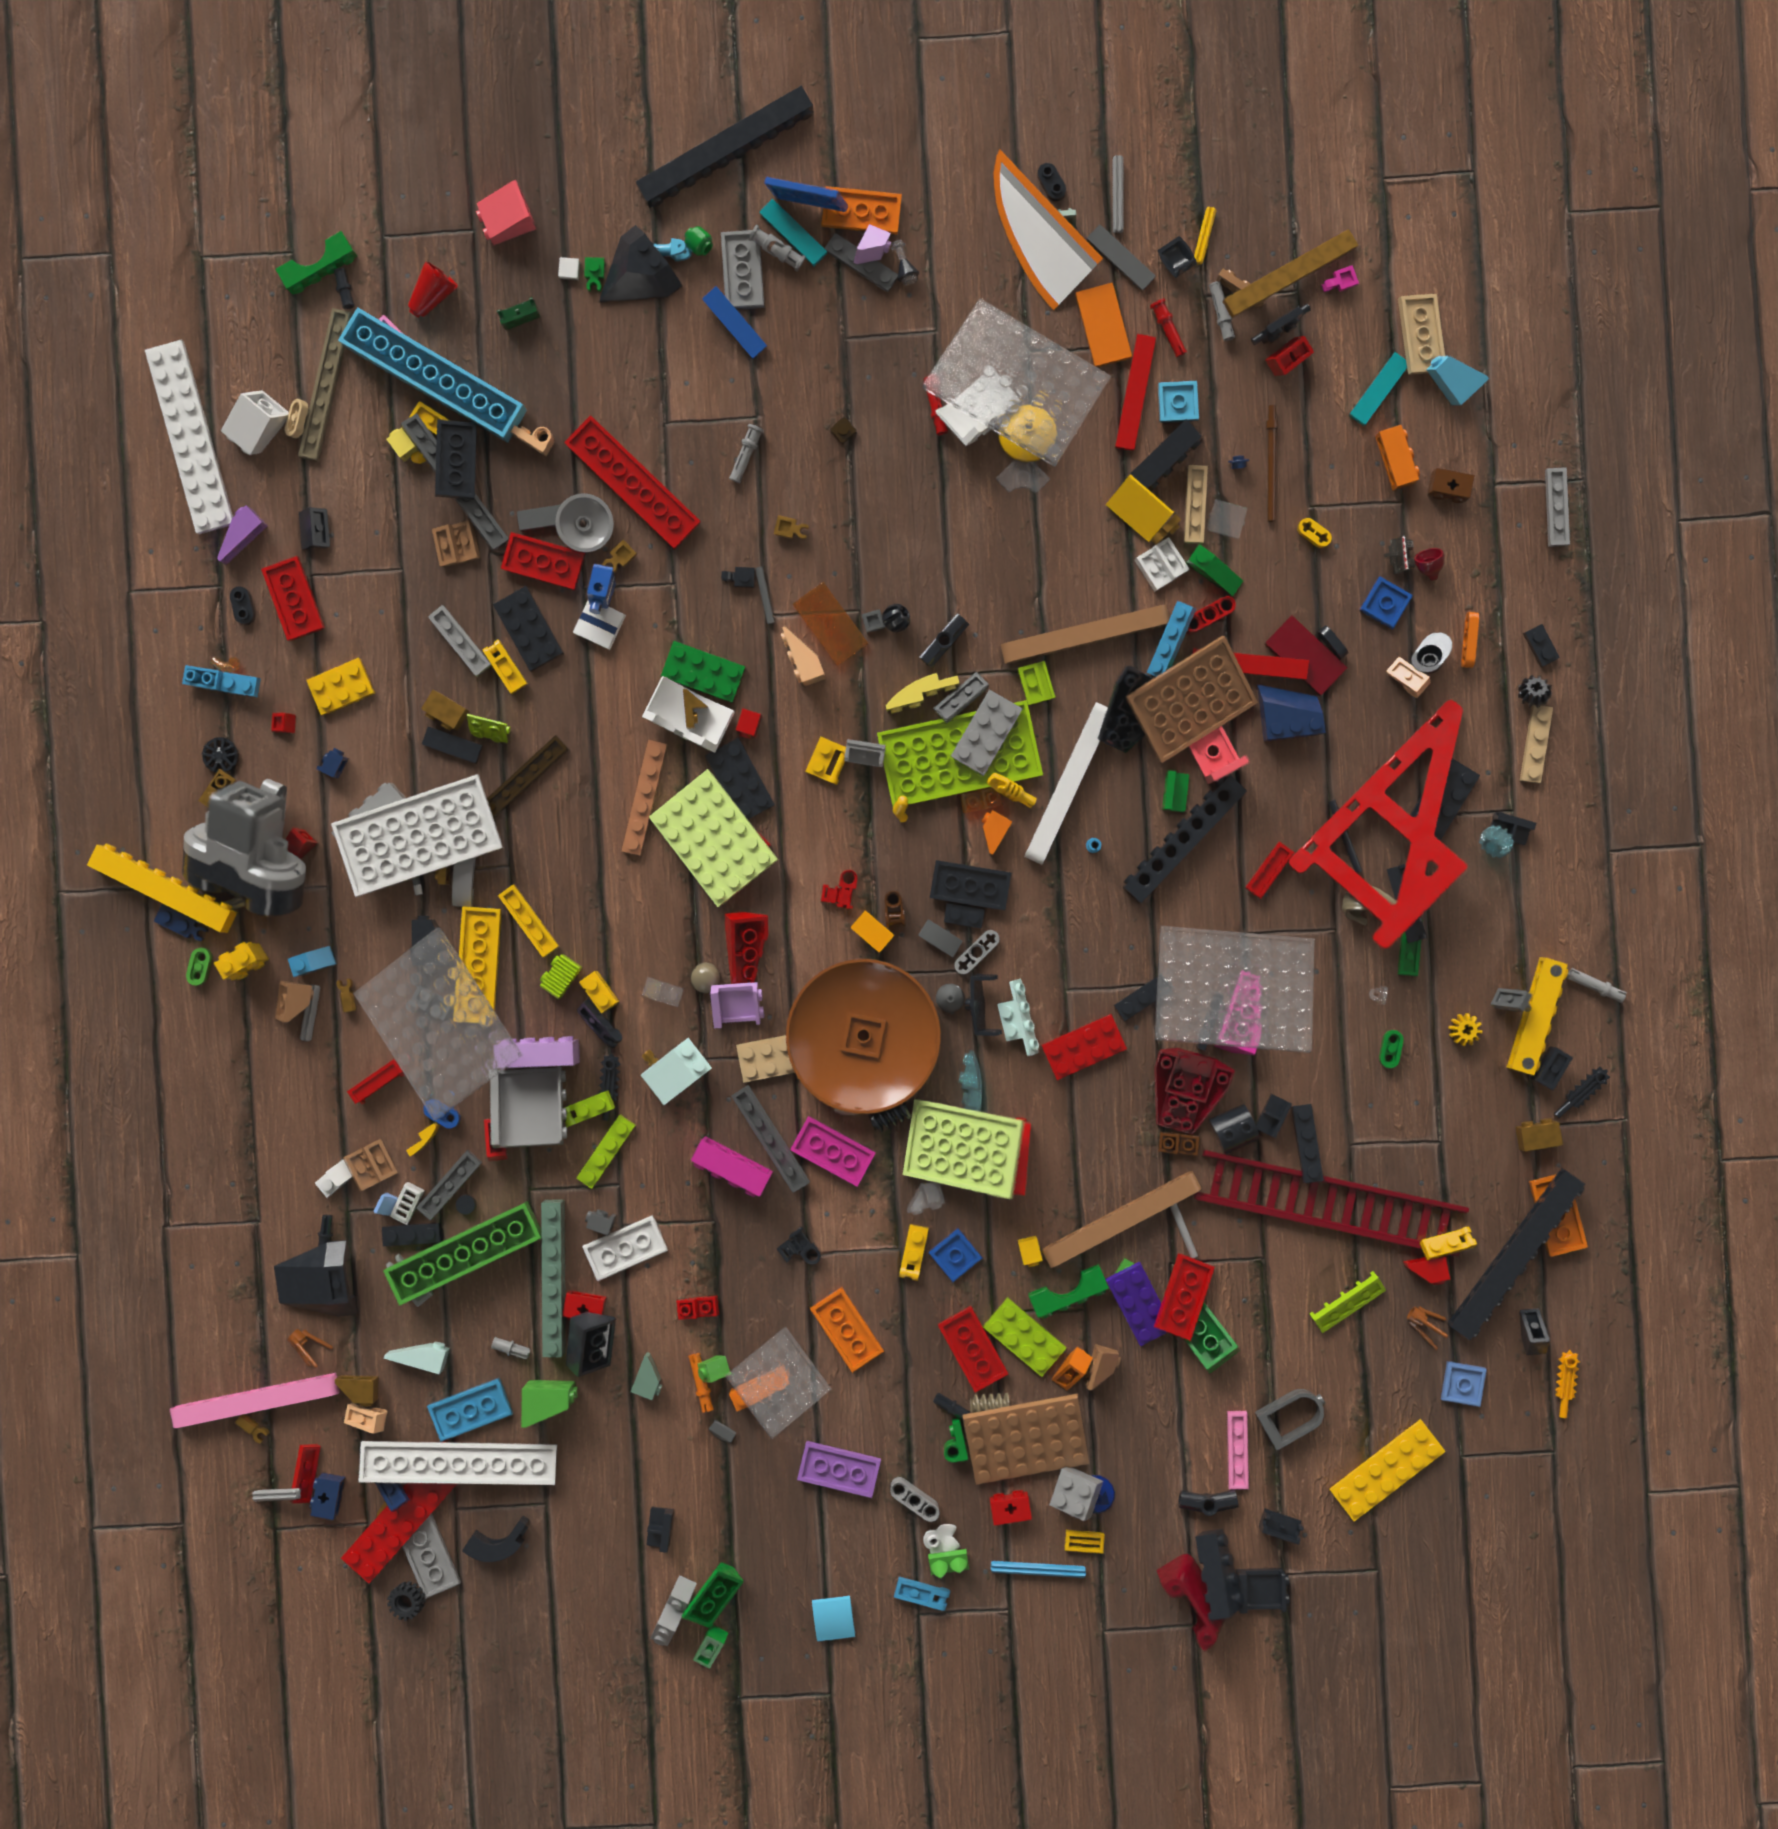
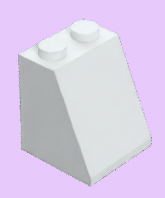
(254, 421)

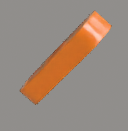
(1470, 640)

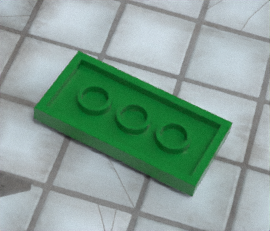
(703, 671)

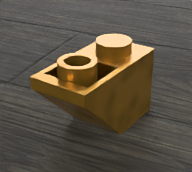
(219, 782)

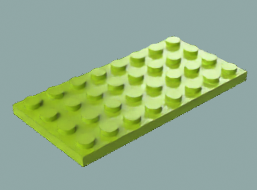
(921, 762)

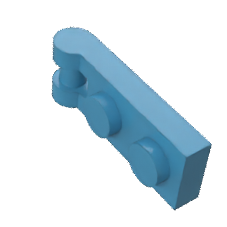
(921, 1593)

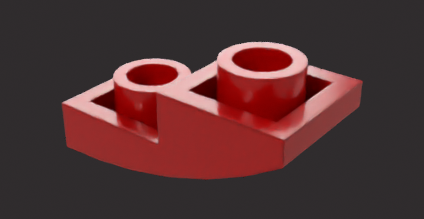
(697, 1307)

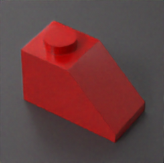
(299, 842)
(493, 1154)
(1432, 1270)

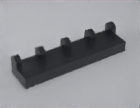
(1416, 930)

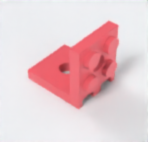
(1223, 763)

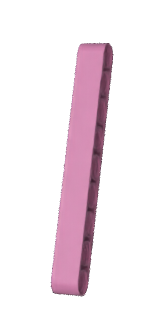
(254, 1400)

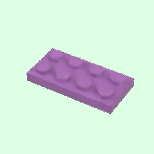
(839, 1469)

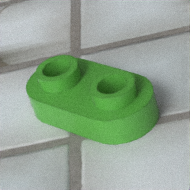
(197, 965)

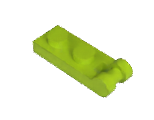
(589, 1108)

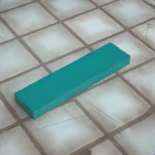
(793, 232)
(1379, 389)

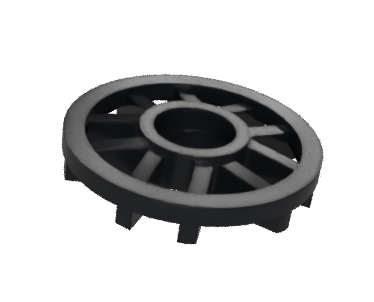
(220, 754)

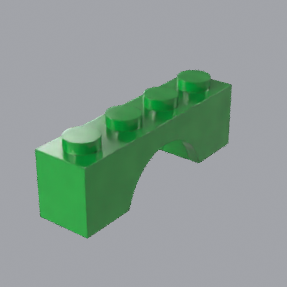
(337, 253)
(1091, 1283)

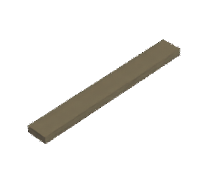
(324, 387)

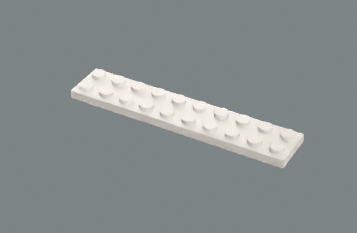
(189, 436)
(457, 1463)

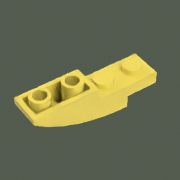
(913, 693)

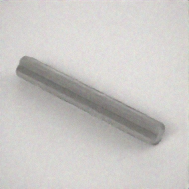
(1118, 195)

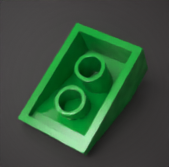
(1211, 1341)

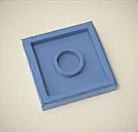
(1463, 1383)

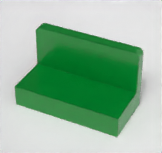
(1175, 791)

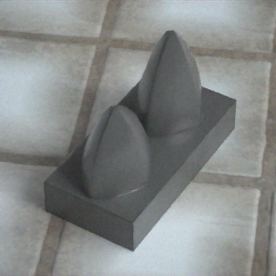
(1512, 1000)

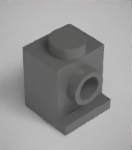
(600, 1221)

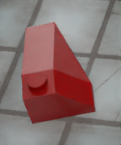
(745, 943)

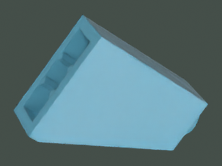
(1455, 378)

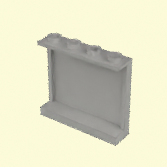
(528, 1108)

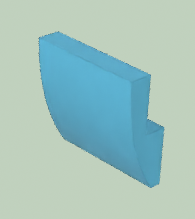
(833, 1618)

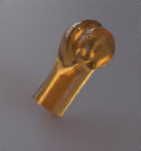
(232, 665)

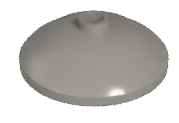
(597, 518)

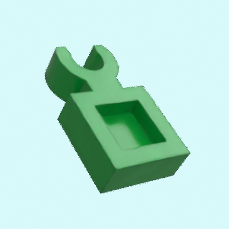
(594, 271)

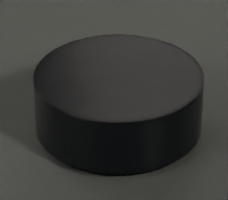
(466, 1204)

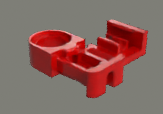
(842, 895)

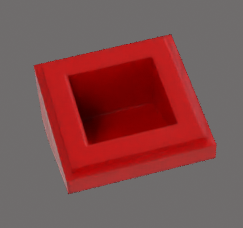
(283, 723)

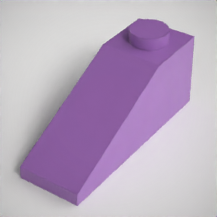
(241, 532)

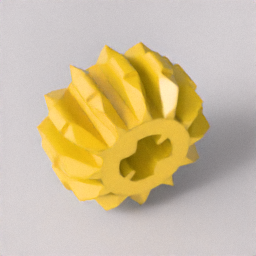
(1471, 1032)

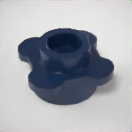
(1238, 462)

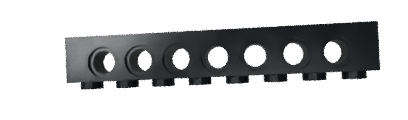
(1234, 792)

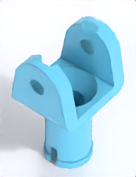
(675, 249)

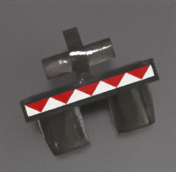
(1399, 556)

